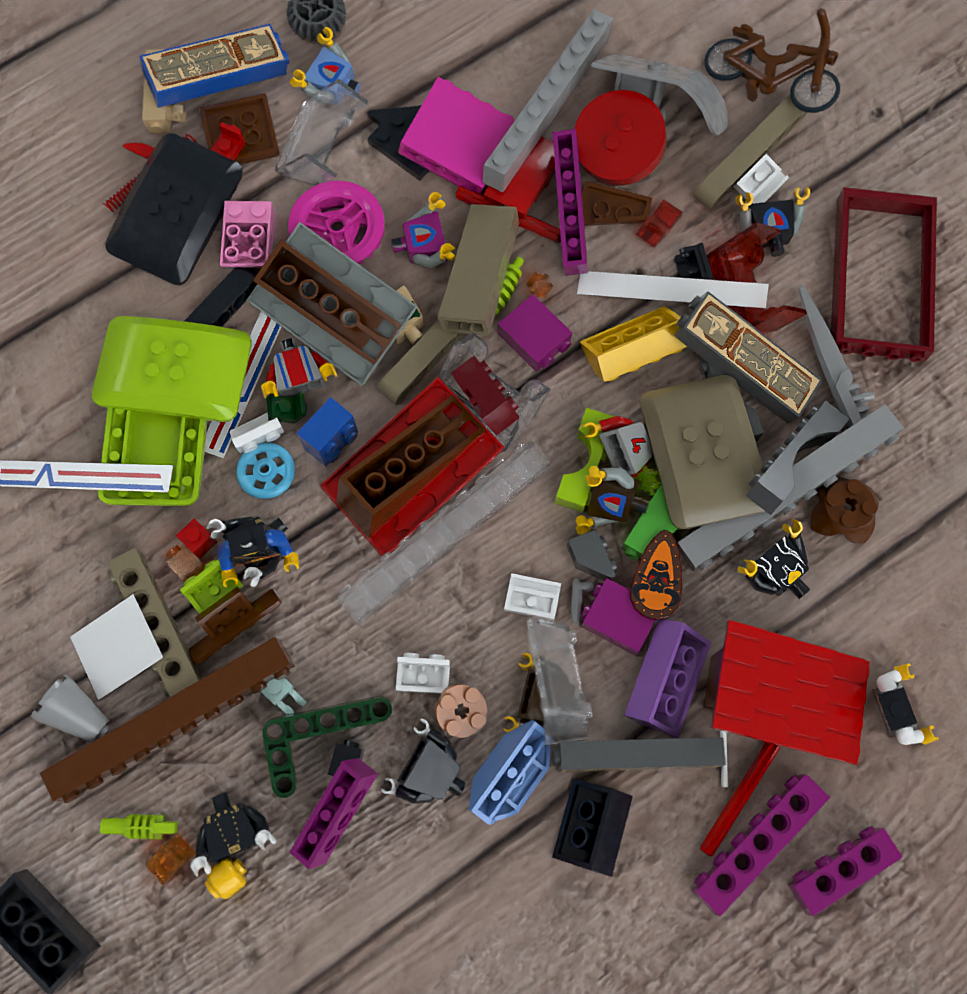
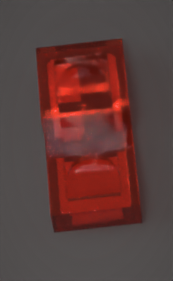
(659, 224)

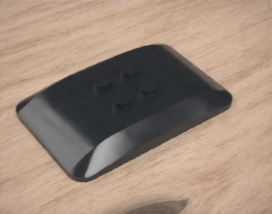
(173, 208)

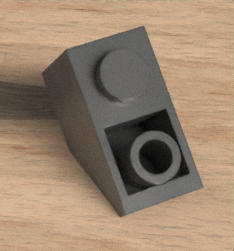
(590, 555)

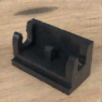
(693, 263)

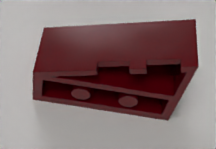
(486, 394)

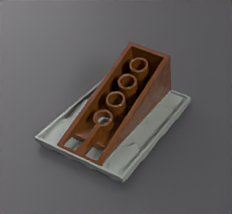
(330, 303)

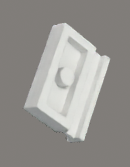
(761, 180)
(532, 597)

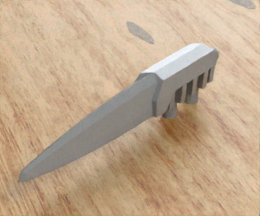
(833, 365)

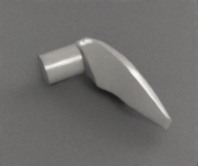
(576, 597)

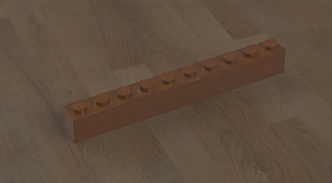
(167, 720)

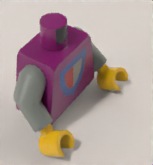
(425, 237)

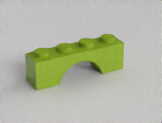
(573, 489)

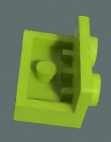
(207, 587)

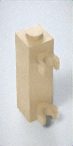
(159, 119)

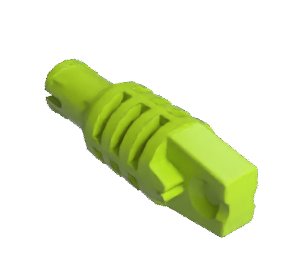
(139, 826)

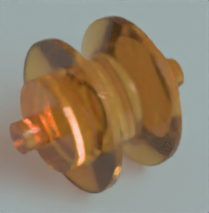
(539, 285)

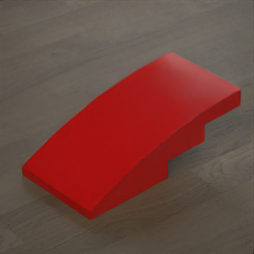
(528, 181)

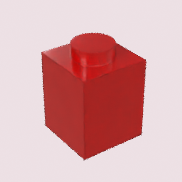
(196, 538)

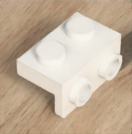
(255, 432)
(422, 674)

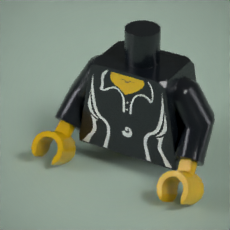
(780, 565)

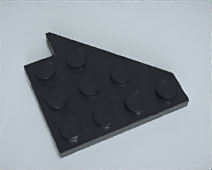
(387, 137)

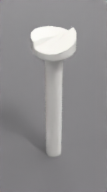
(724, 772)

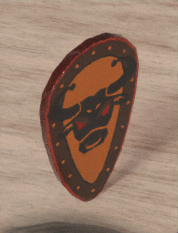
(658, 579)

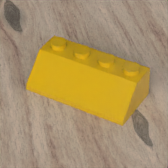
(633, 344)

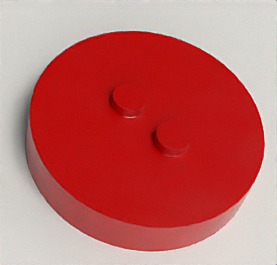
(620, 137)

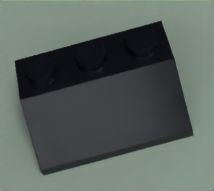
(592, 827)

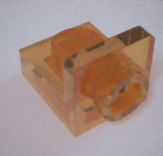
(183, 562)
(170, 859)

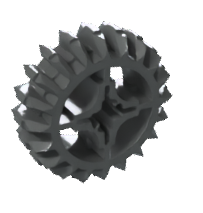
(311, 17)

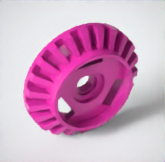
(357, 210)

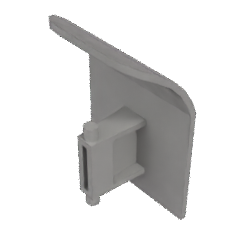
(650, 77)

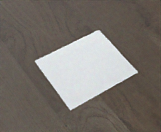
(116, 647)

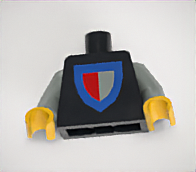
(779, 214)

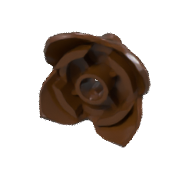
(832, 518)

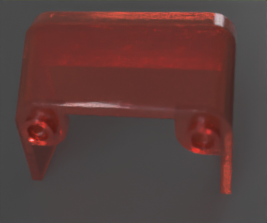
(735, 263)

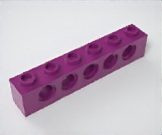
(570, 202)
(811, 800)

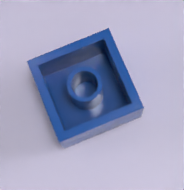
(328, 432)

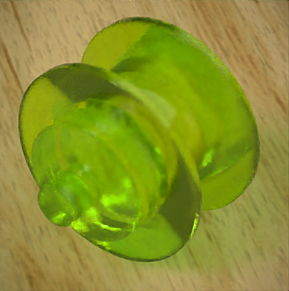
(648, 480)

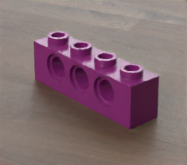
(333, 813)
(882, 855)

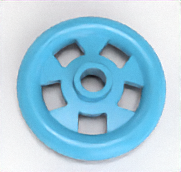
(270, 489)

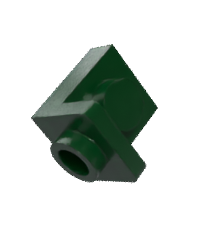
(286, 408)

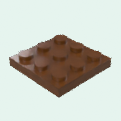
(252, 118)

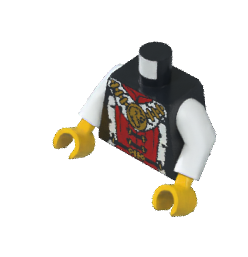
(897, 710)

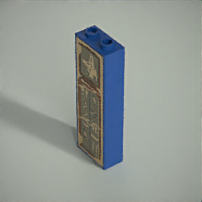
(214, 65)

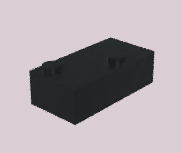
(42, 933)

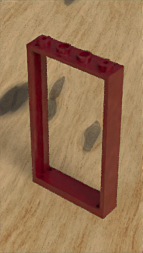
(897, 204)

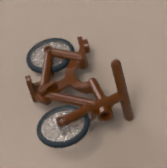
(810, 91)

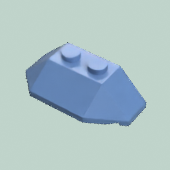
(510, 773)

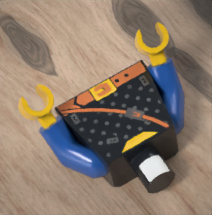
(253, 545)

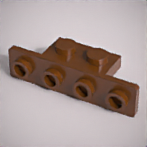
(228, 619)

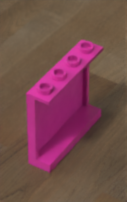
(455, 135)

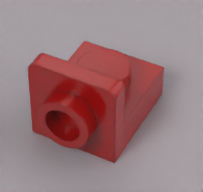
(229, 142)

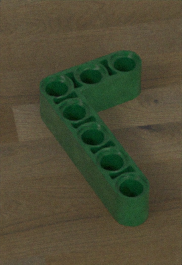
(315, 728)

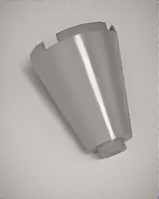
(71, 711)

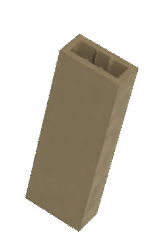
(479, 270)

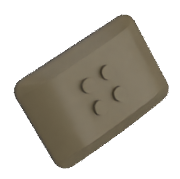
(702, 450)

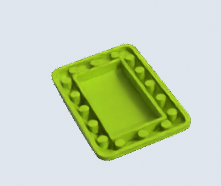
(172, 368)
(155, 440)

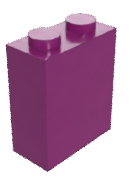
(535, 333)
(615, 617)

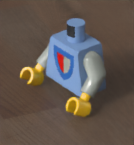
(328, 67)

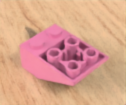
(247, 233)

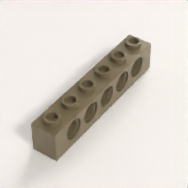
(121, 571)

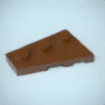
(613, 206)

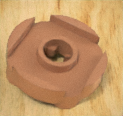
(454, 724)

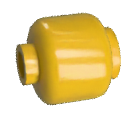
(226, 878)

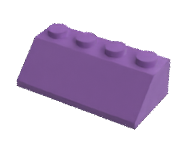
(668, 677)

